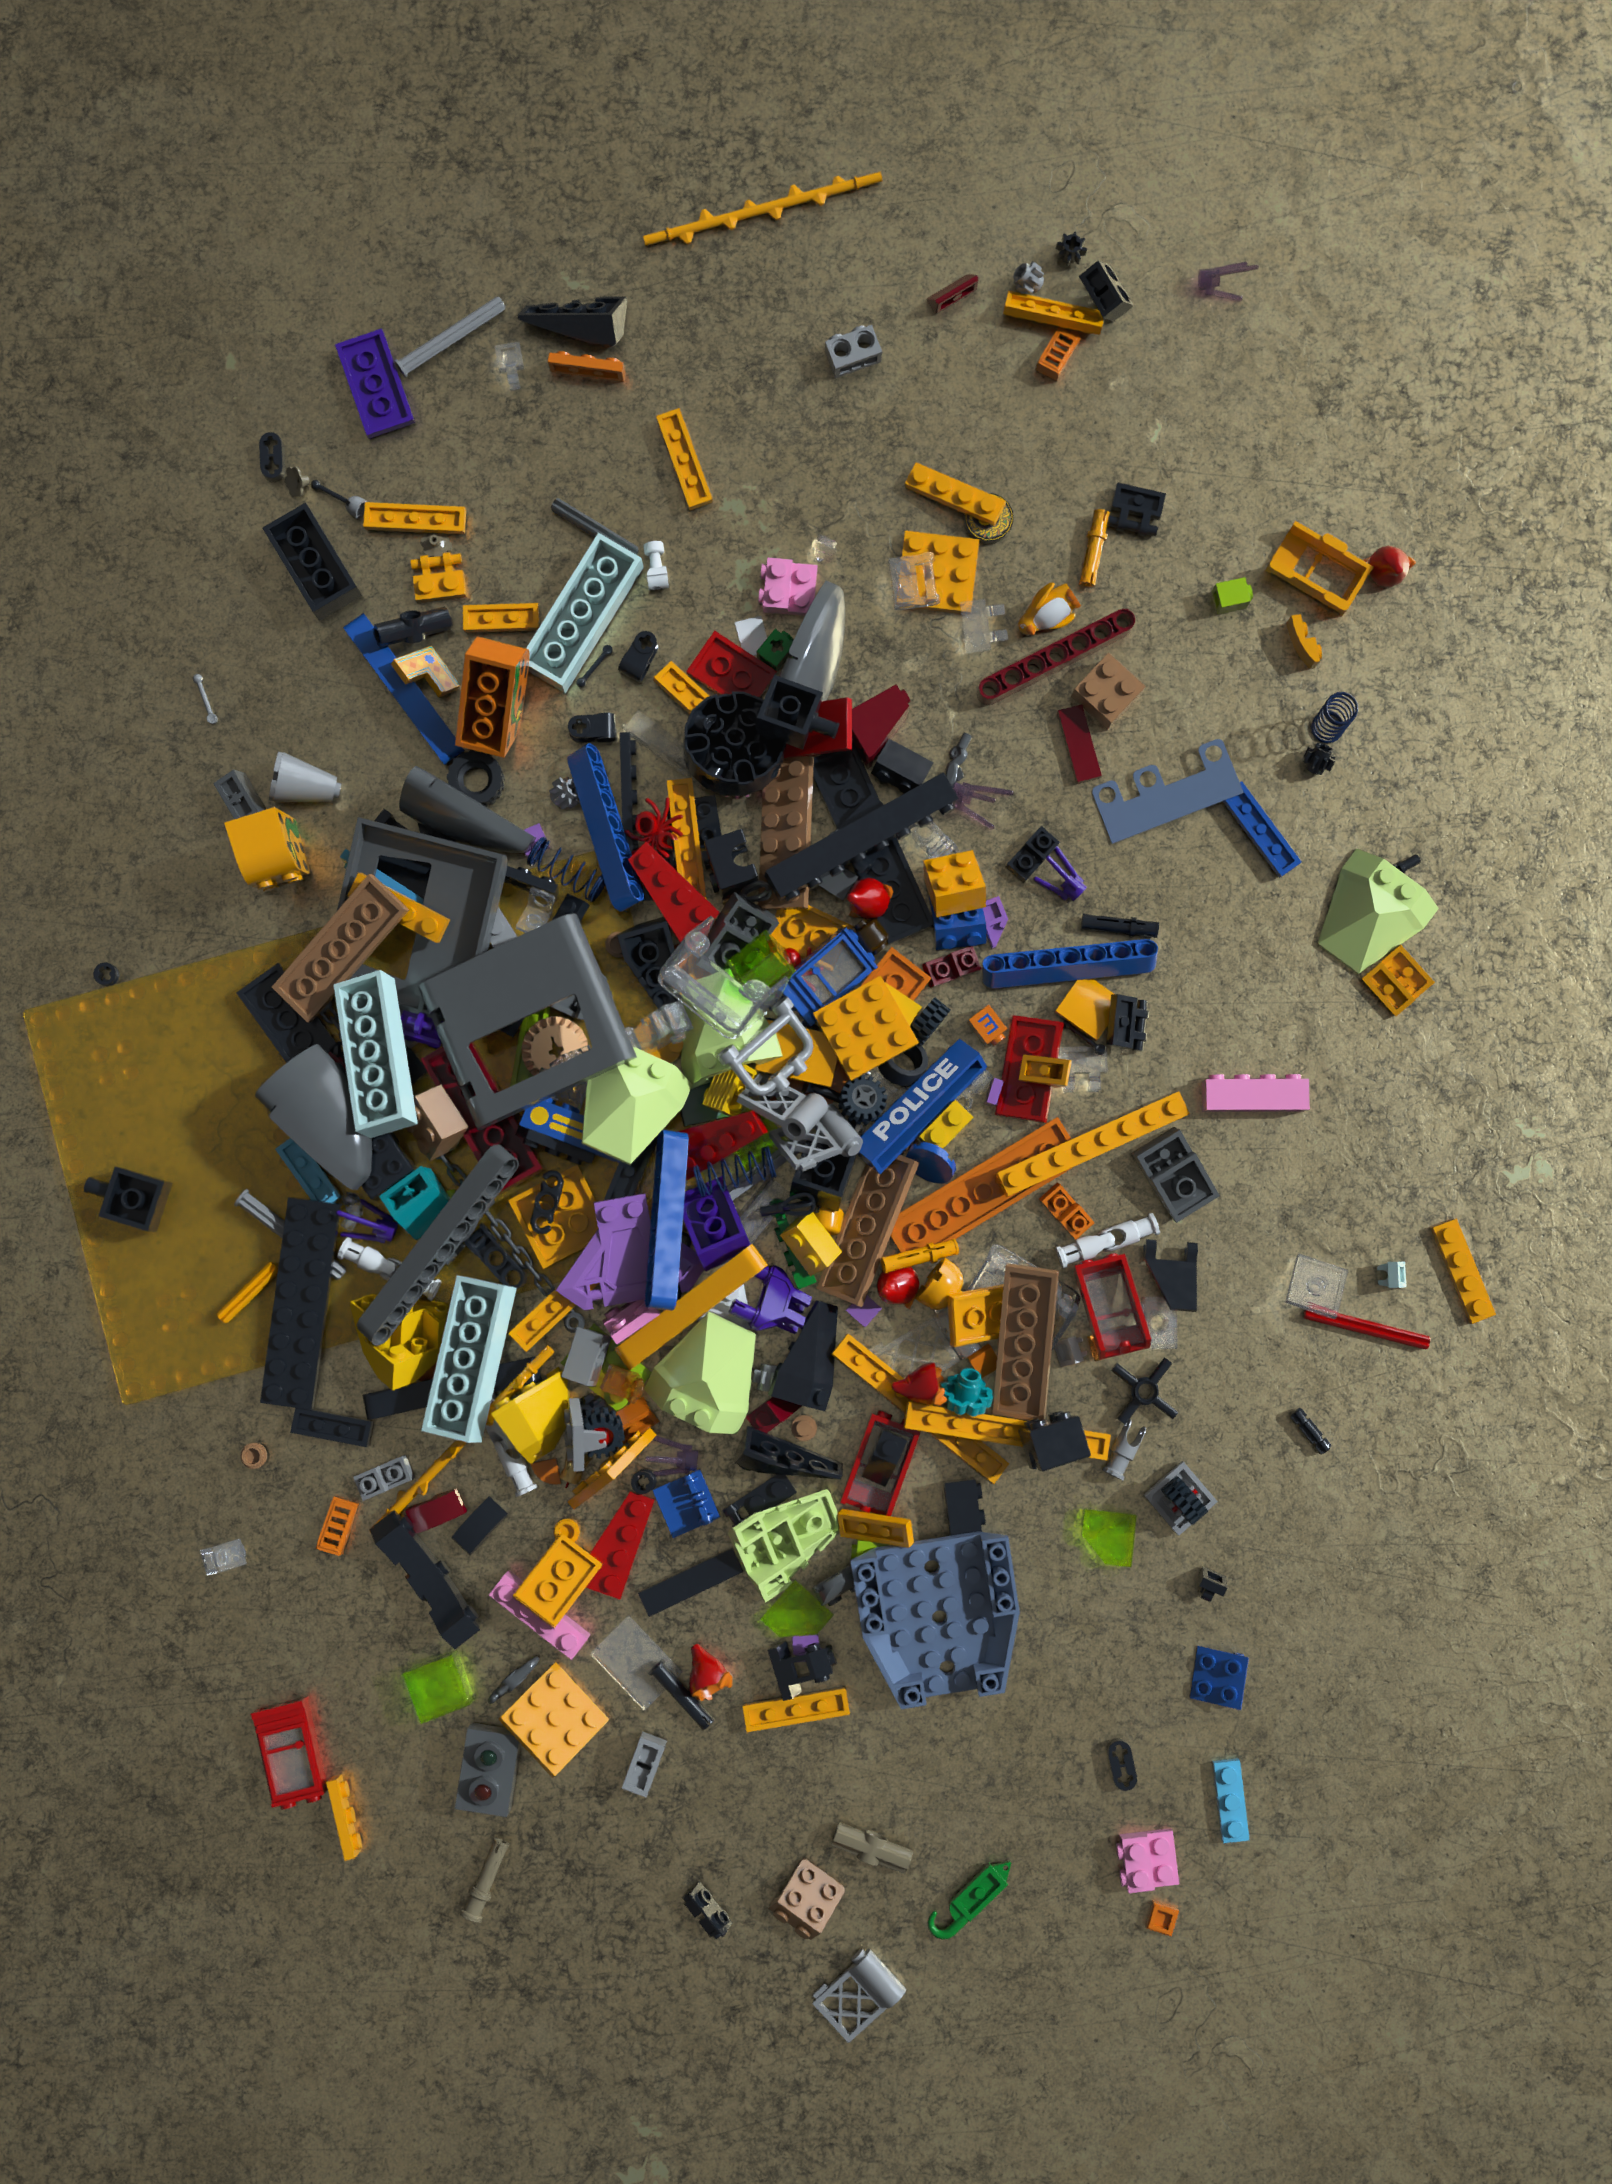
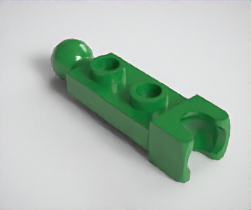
(800, 1275)

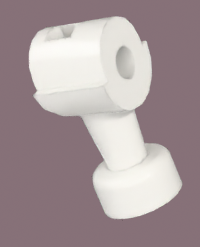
(657, 574)

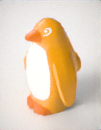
(1049, 609)

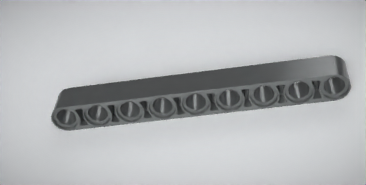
(437, 1245)

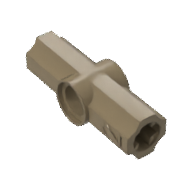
(872, 1848)

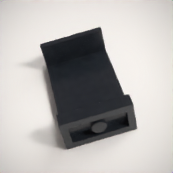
(409, 873)

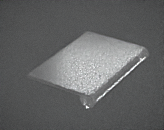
(629, 1657)

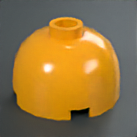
(941, 1282)

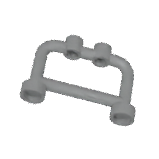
(795, 1065)

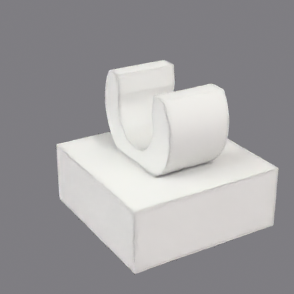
(1069, 1351)

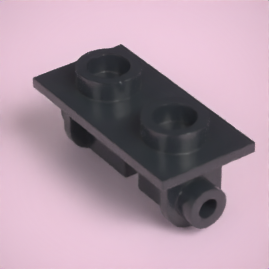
(715, 1920)

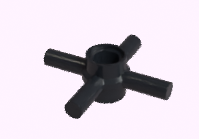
(1153, 1398)

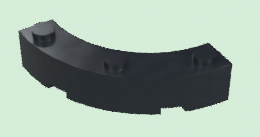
(427, 1577)

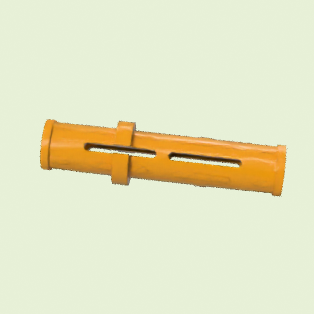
(1096, 537)
(929, 1253)

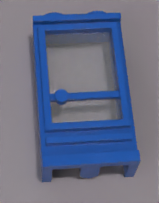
(828, 974)

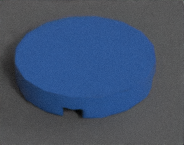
(933, 1162)

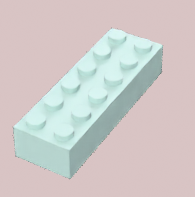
(582, 612)
(375, 1054)
(469, 1359)

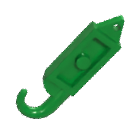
(972, 1899)

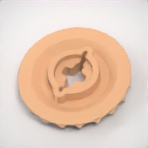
(538, 1042)

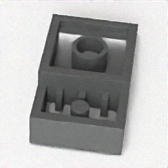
(737, 927)
(1175, 1174)

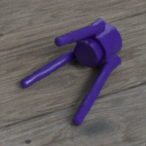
(1072, 886)
(383, 1228)

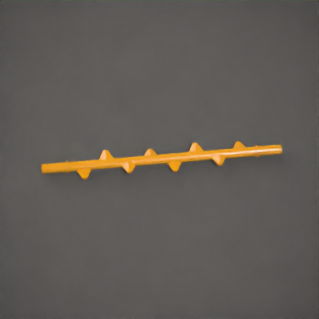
(750, 209)
(420, 1486)

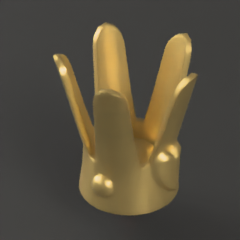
(569, 1475)

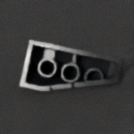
(590, 322)
(646, 951)
(809, 1367)
(774, 1455)

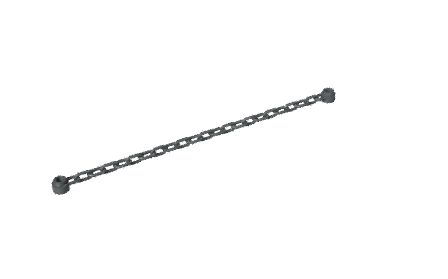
(494, 1222)

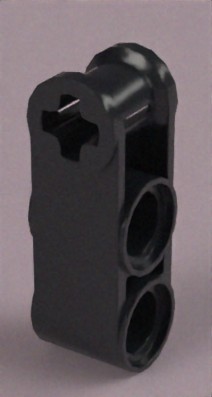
(486, 1247)

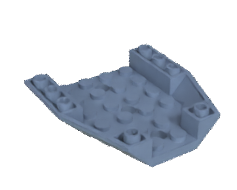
(980, 1606)

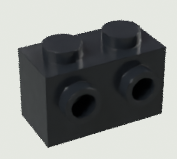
(901, 767)

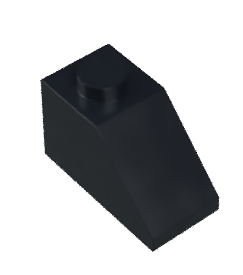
(884, 1457)

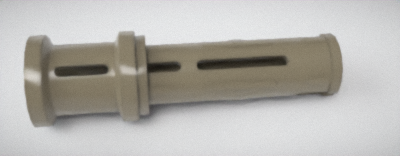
(480, 1892)

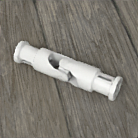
(1089, 1246)
(374, 1262)
(514, 1466)

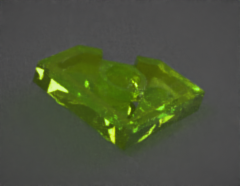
(1110, 1535)
(796, 1613)

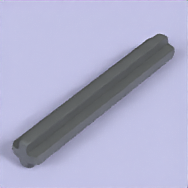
(588, 524)

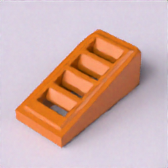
(1046, 367)
(343, 1539)

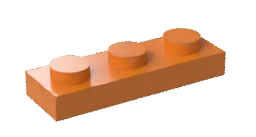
(586, 366)

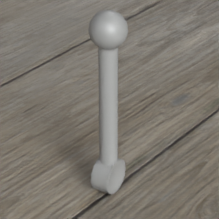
(211, 718)

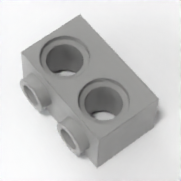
(856, 357)
(644, 1764)

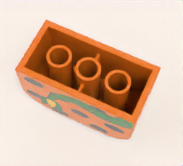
(492, 696)

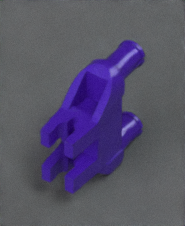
(776, 1304)

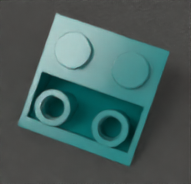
(416, 1201)

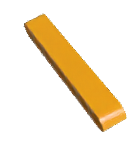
(691, 1307)

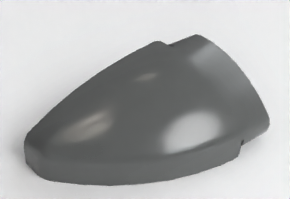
(819, 642)
(458, 815)
(314, 1109)

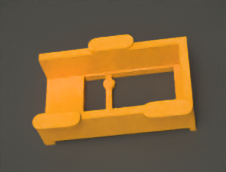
(1329, 546)

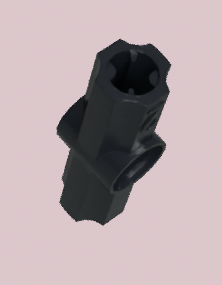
(412, 626)

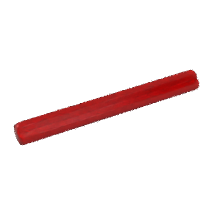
(1372, 1329)

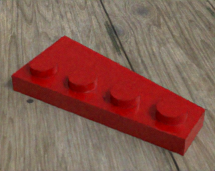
(673, 894)
(721, 1139)
(620, 1544)

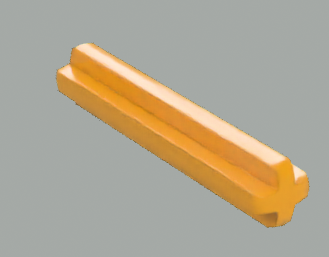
(248, 1292)

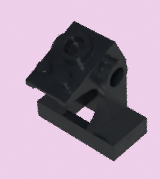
(819, 1661)

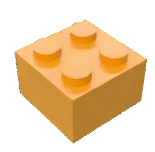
(954, 883)

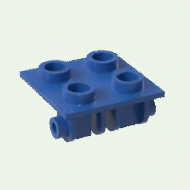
(686, 1503)
(1219, 1677)

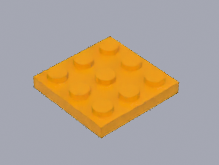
(952, 568)
(865, 1028)
(573, 1220)
(553, 1719)

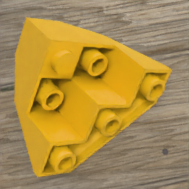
(410, 1348)
(536, 1417)

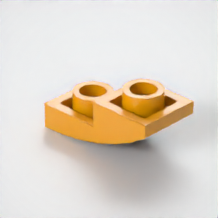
(1306, 648)

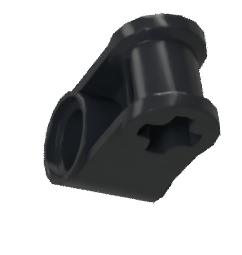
(638, 660)
(596, 728)

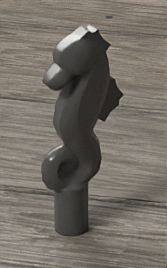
(959, 755)

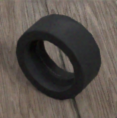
(906, 1077)

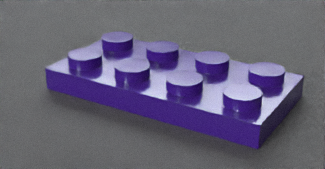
(375, 383)

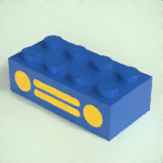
(559, 1123)

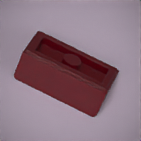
(953, 293)

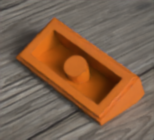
(637, 1418)

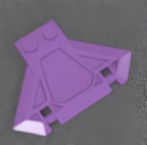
(620, 1257)

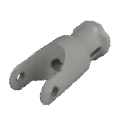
(1123, 1452)

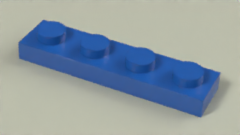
(1262, 832)

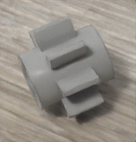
(1028, 278)
(564, 793)
(764, 1376)

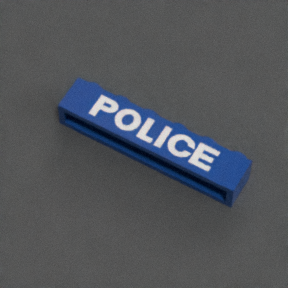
(920, 1105)

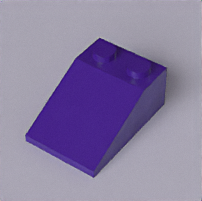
(714, 1225)

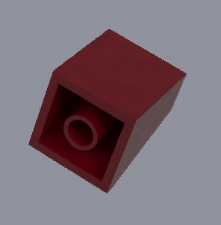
(878, 721)

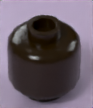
(871, 935)

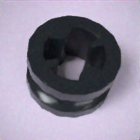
(98, 974)
(647, 1474)

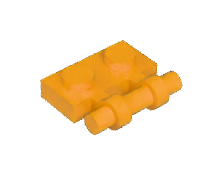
(438, 585)

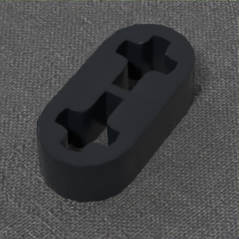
(266, 457)
(1127, 1763)

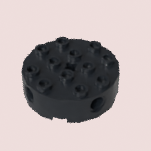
(725, 749)

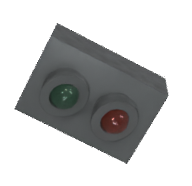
(488, 1770)

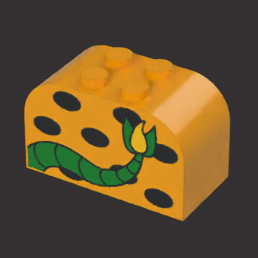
(268, 849)

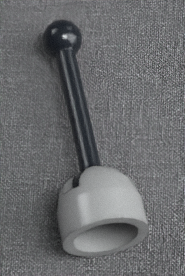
(354, 505)

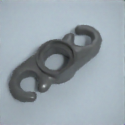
(513, 1680)

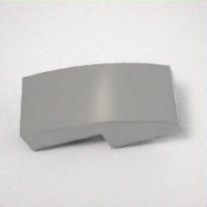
(384, 1477)

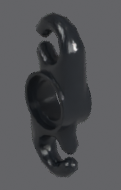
(556, 1193)

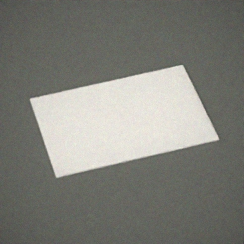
(751, 634)

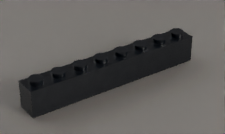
(861, 837)

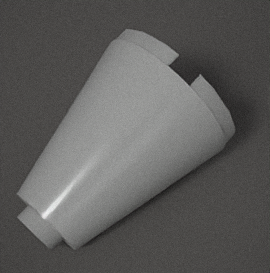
(301, 782)

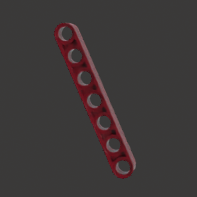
(1064, 648)

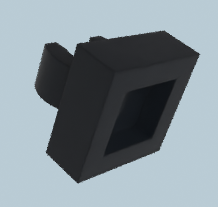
(1211, 1583)

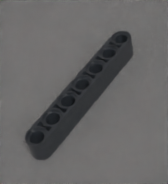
(416, 1395)

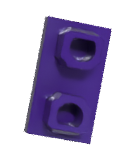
(420, 1029)

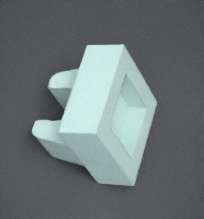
(1396, 1274)

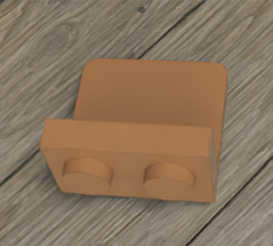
(807, 1900)

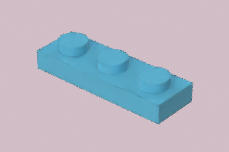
(308, 1173)
(1230, 1800)

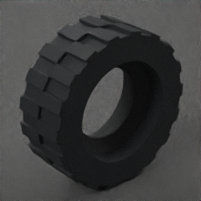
(480, 760)

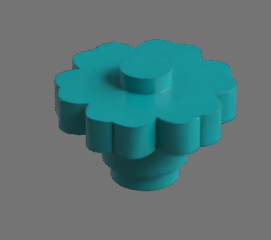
(967, 1393)

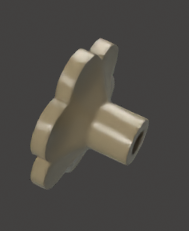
(295, 481)
(438, 547)

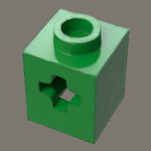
(778, 658)

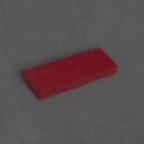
(1079, 744)

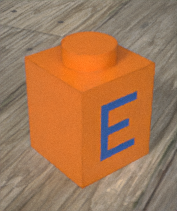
(987, 1026)

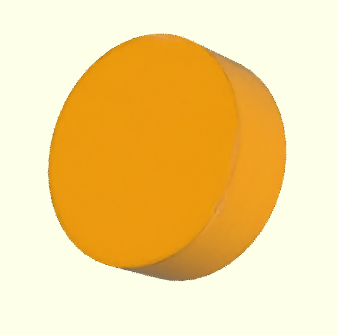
(568, 1527)

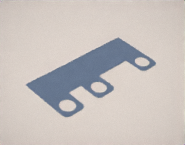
(1169, 802)

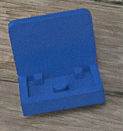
(959, 929)

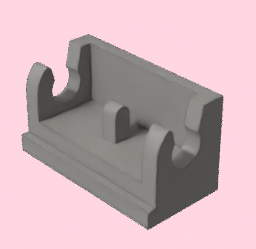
(586, 1356)

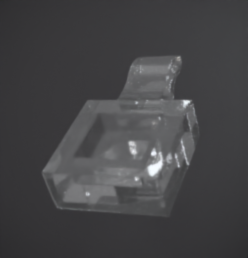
(510, 360)
(979, 1086)

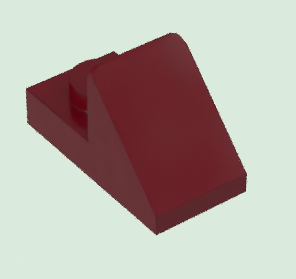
(771, 1414)

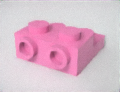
(787, 587)
(628, 1319)
(1147, 1860)

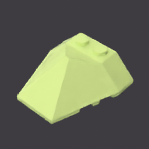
(1372, 911)
(705, 1043)
(632, 1105)
(707, 1376)
(783, 1539)

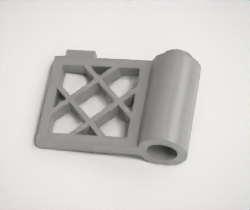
(797, 1115)
(831, 1130)
(875, 1981)

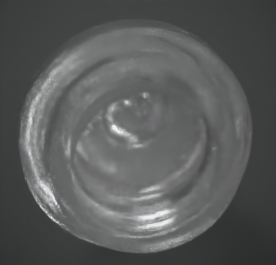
(824, 547)

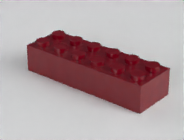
(499, 1133)

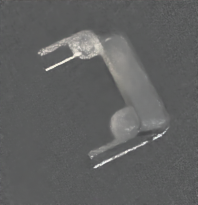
(712, 991)

